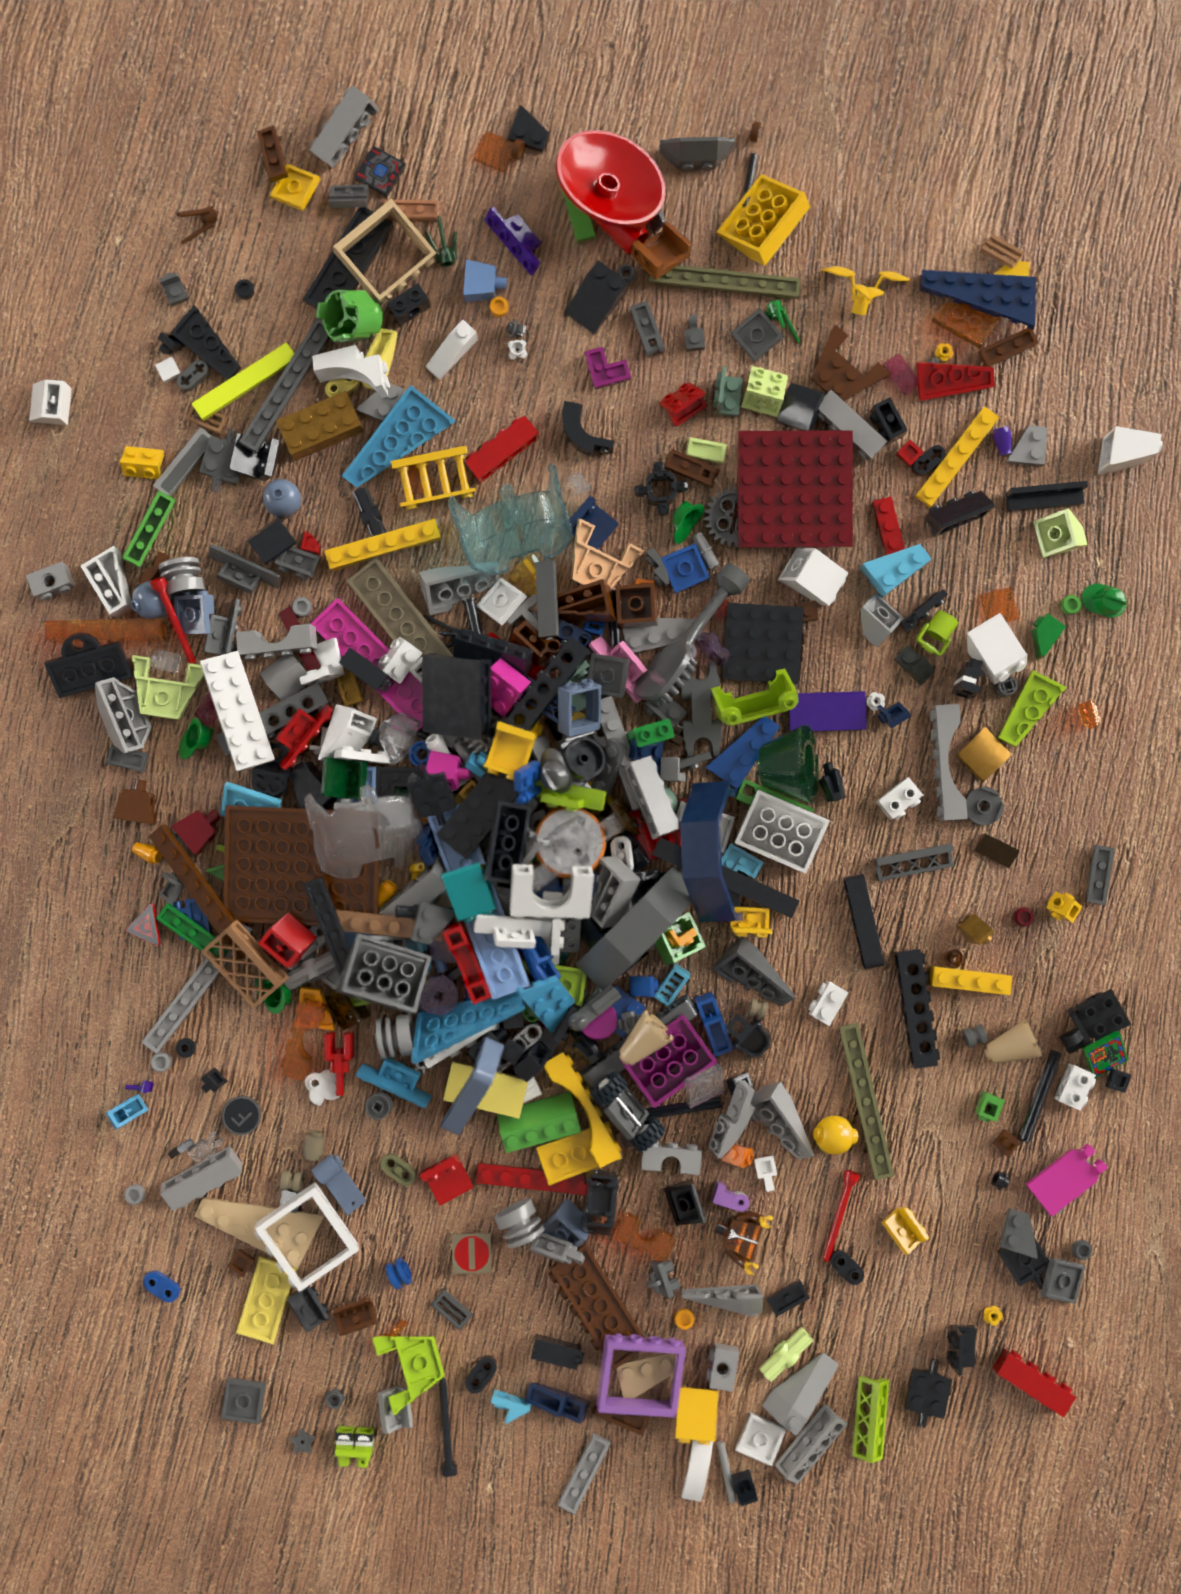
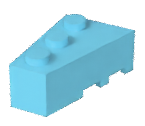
(893, 569)

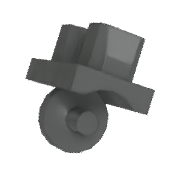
(659, 1279)

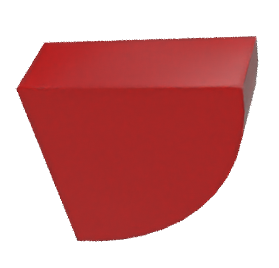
(309, 544)

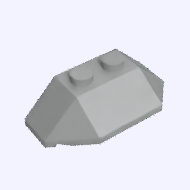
(121, 715)

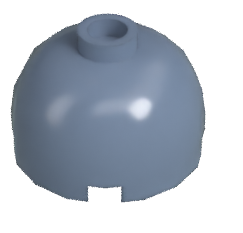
(282, 498)
(147, 602)

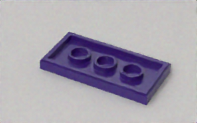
(830, 711)

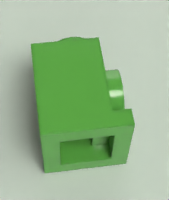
(996, 1104)

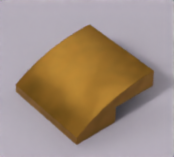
(983, 754)

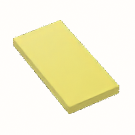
(503, 1096)
(265, 1302)

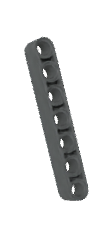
(610, 1060)

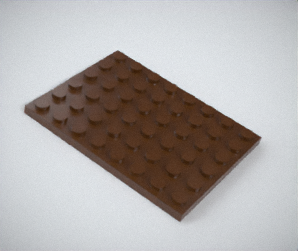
(272, 857)

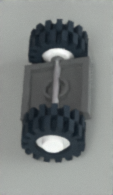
(627, 1112)

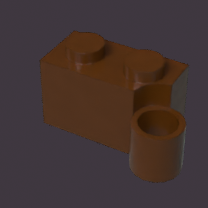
(528, 636)

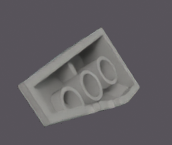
(737, 1298)

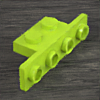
(574, 799)

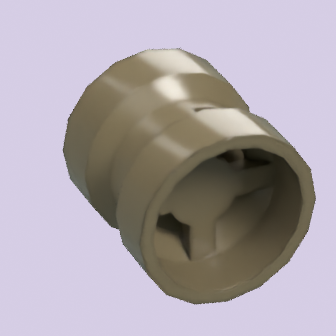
(291, 1181)

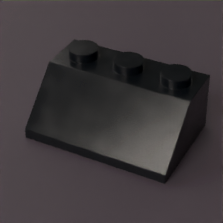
(958, 512)

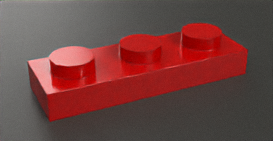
(888, 525)

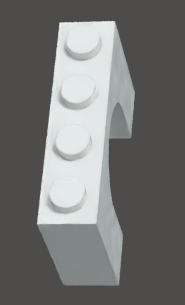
(573, 904)

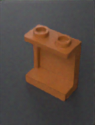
(661, 251)

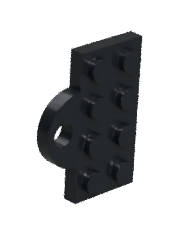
(85, 665)

